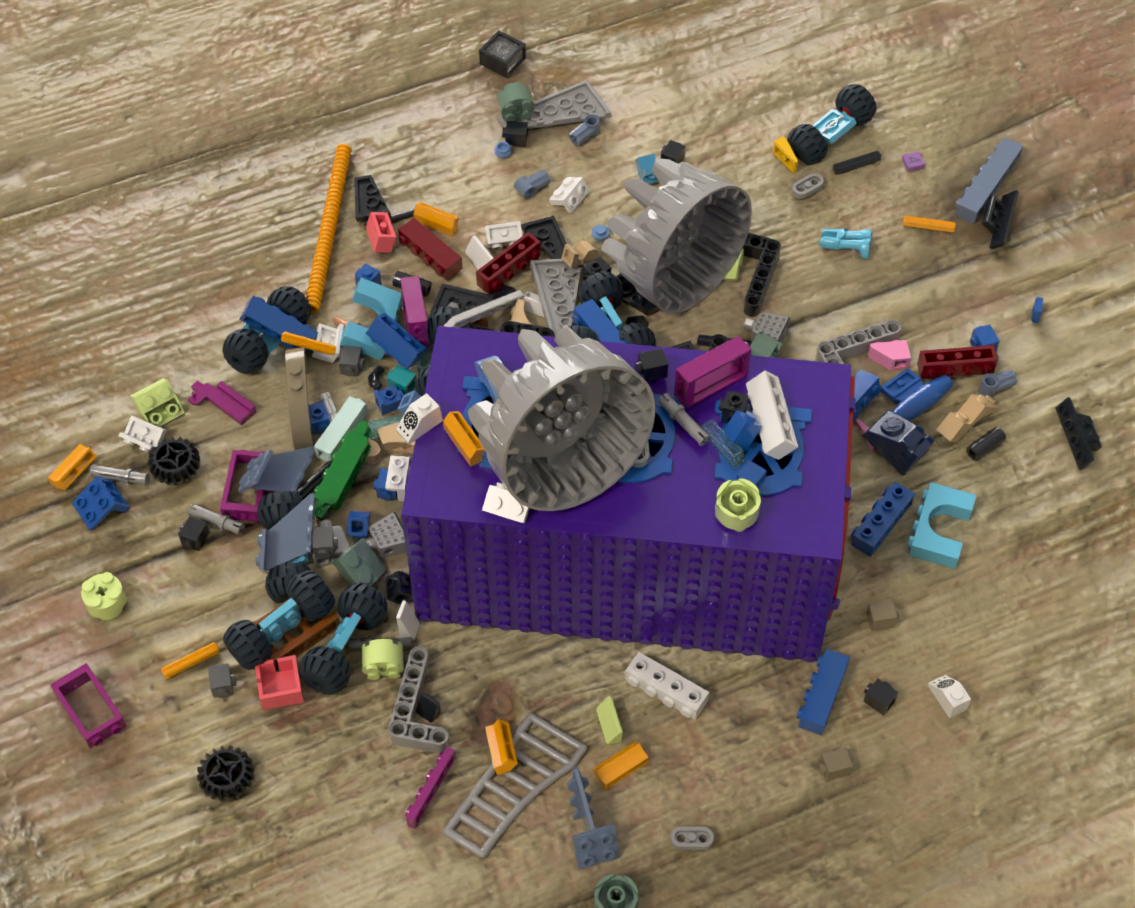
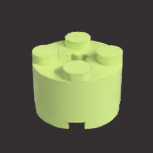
(737, 504)
(103, 596)
(382, 659)

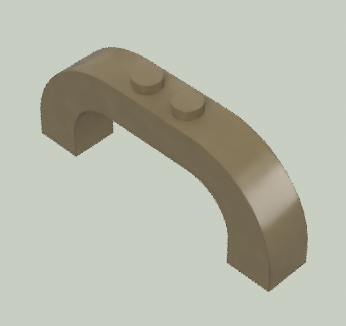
(298, 402)

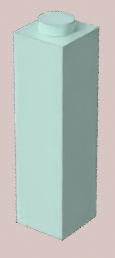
(346, 419)

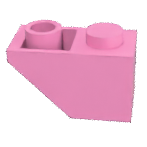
(891, 355)

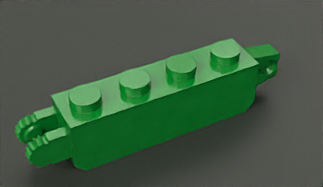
(343, 470)

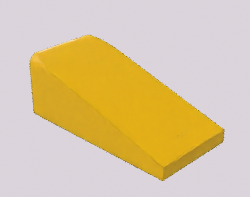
(785, 154)

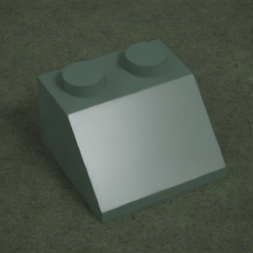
(359, 564)

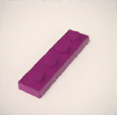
(425, 794)

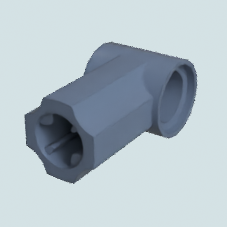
(588, 129)
(528, 186)
(993, 383)

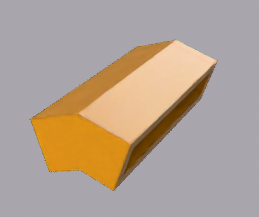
(436, 218)
(463, 437)
(72, 467)
(501, 746)
(620, 765)

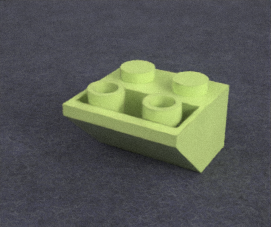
(157, 403)

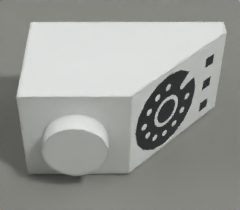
(419, 419)
(950, 695)

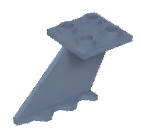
(276, 471)
(288, 537)
(594, 845)

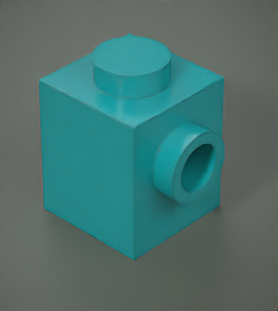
(402, 379)

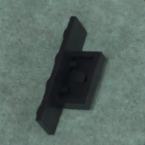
(999, 217)
(1079, 433)

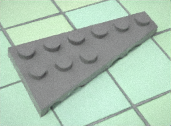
(565, 107)
(556, 290)

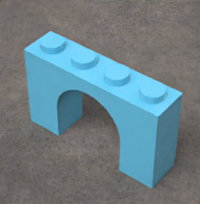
(381, 301)
(928, 544)

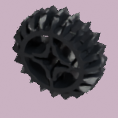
(183, 453)
(211, 783)

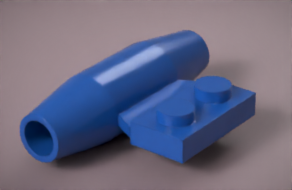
(914, 396)

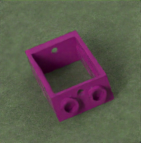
(414, 309)
(712, 372)
(237, 511)
(73, 681)

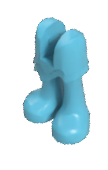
(836, 239)

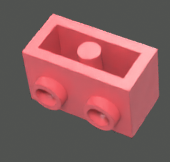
(380, 232)

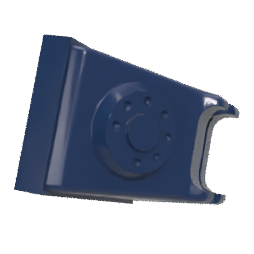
(898, 441)

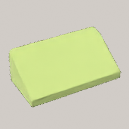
(609, 721)

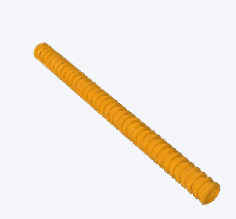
(328, 227)

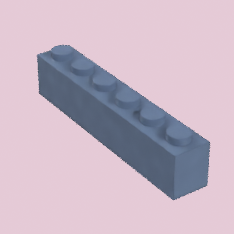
(989, 180)

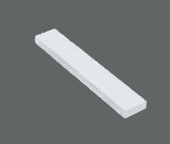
(484, 310)

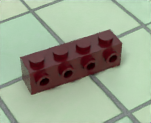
(430, 249)
(508, 263)
(957, 362)

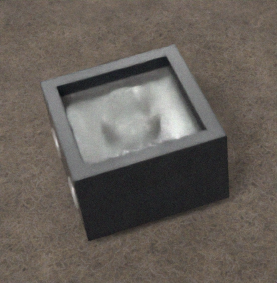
(502, 54)

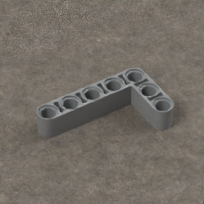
(857, 342)
(409, 705)

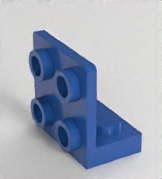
(98, 501)

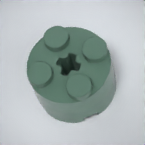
(515, 102)
(765, 346)
(618, 888)

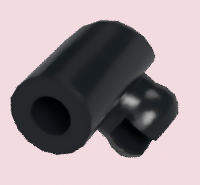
(373, 378)

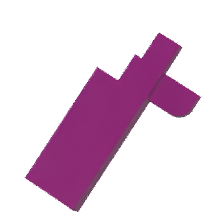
(224, 399)

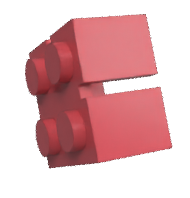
(281, 687)

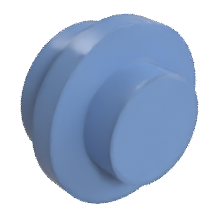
(502, 149)
(600, 233)

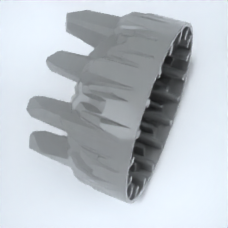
(683, 236)
(563, 420)

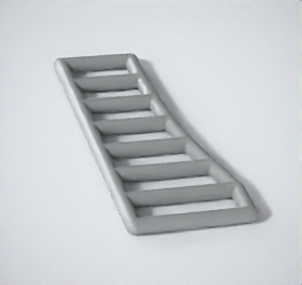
(519, 804)

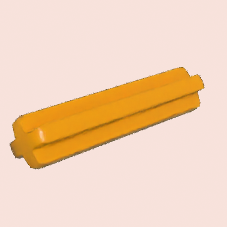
(927, 223)
(308, 343)
(190, 660)

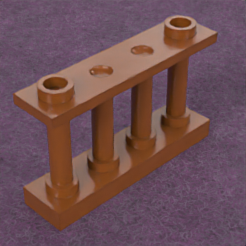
(309, 637)

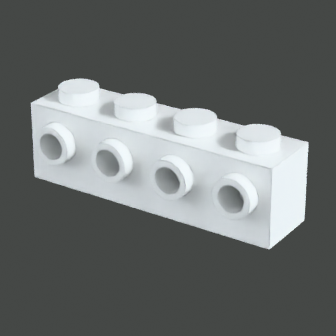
(772, 414)
(666, 685)

